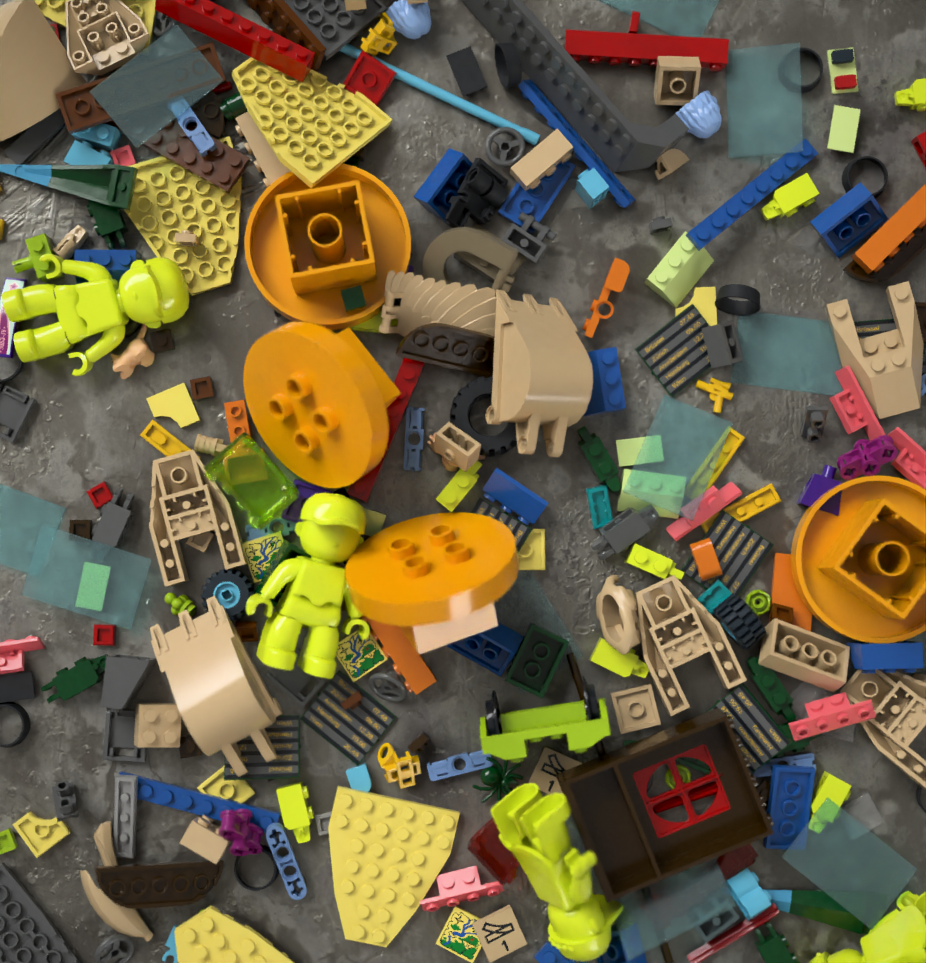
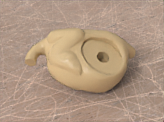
(618, 615)

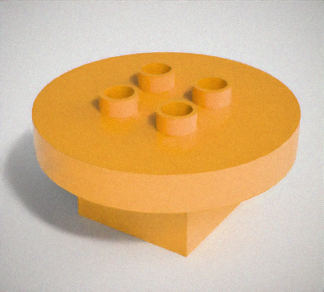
(325, 240)
(319, 402)
(867, 564)
(434, 576)

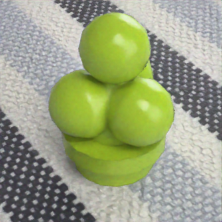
(180, 604)

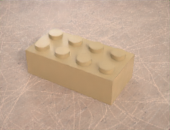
(804, 655)

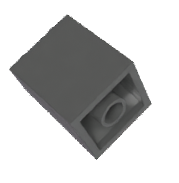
(124, 679)

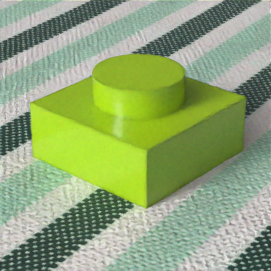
(7, 841)

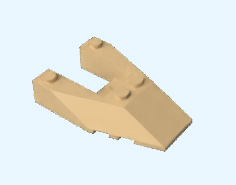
(886, 363)
(186, 506)
(676, 631)
(899, 717)

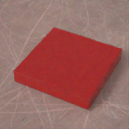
(369, 78)

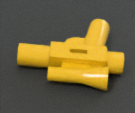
(718, 392)

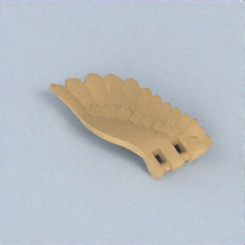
(436, 302)

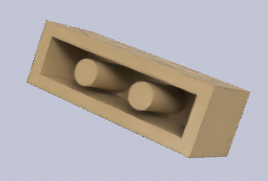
(542, 160)

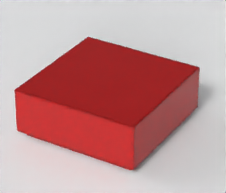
(634, 22)
(100, 495)
(104, 635)

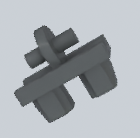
(814, 423)
(65, 800)

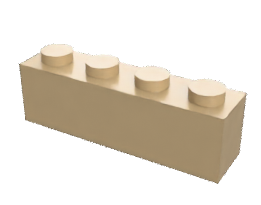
(258, 145)

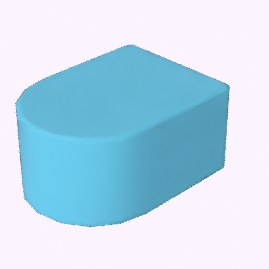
(359, 777)

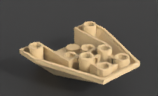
(102, 35)

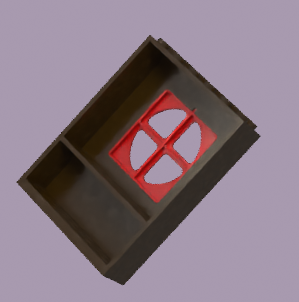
(618, 817)

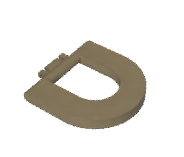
(471, 241)

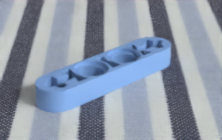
(288, 860)

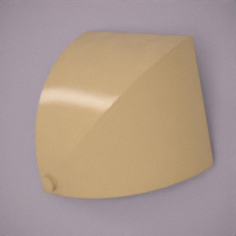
(31, 68)

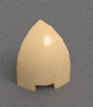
(669, 162)

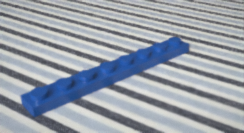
(580, 147)
(750, 196)
(198, 802)

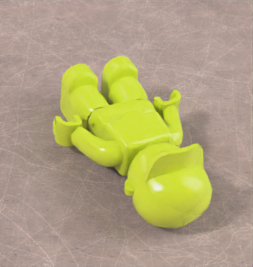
(102, 305)
(313, 589)
(541, 843)
(894, 939)

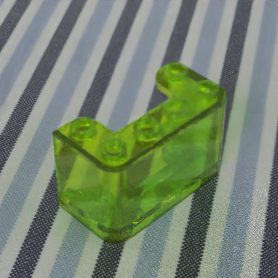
(252, 480)

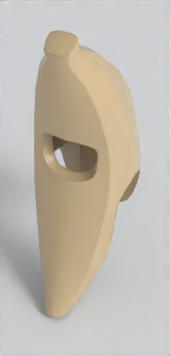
(119, 918)

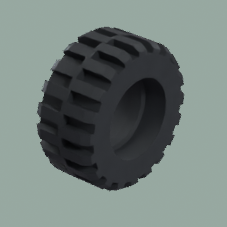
(460, 418)

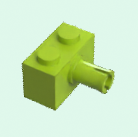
(37, 247)

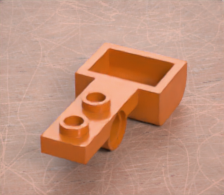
(615, 281)
(237, 419)

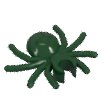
(498, 779)

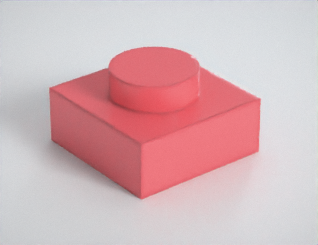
(123, 156)

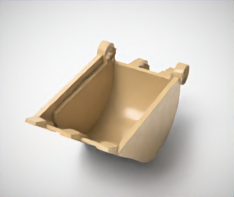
(538, 372)
(216, 684)

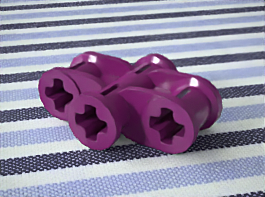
(860, 460)
(239, 830)

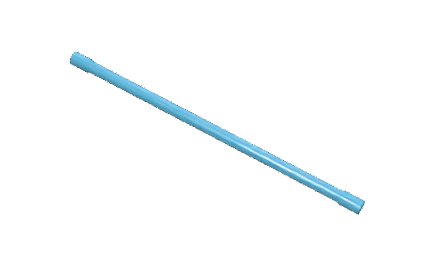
(528, 135)

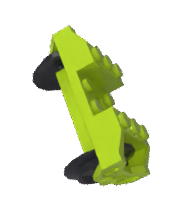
(508, 733)

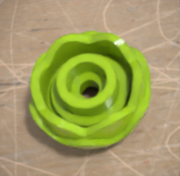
(764, 601)
(684, 773)

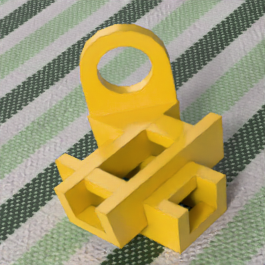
(379, 37)
(392, 765)

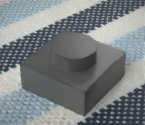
(660, 224)

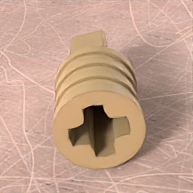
(71, 242)
(209, 445)

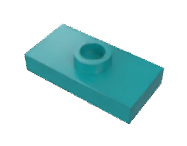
(599, 505)
(714, 596)

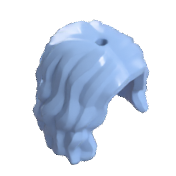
(410, 19)
(701, 115)

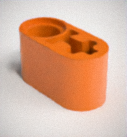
(705, 559)

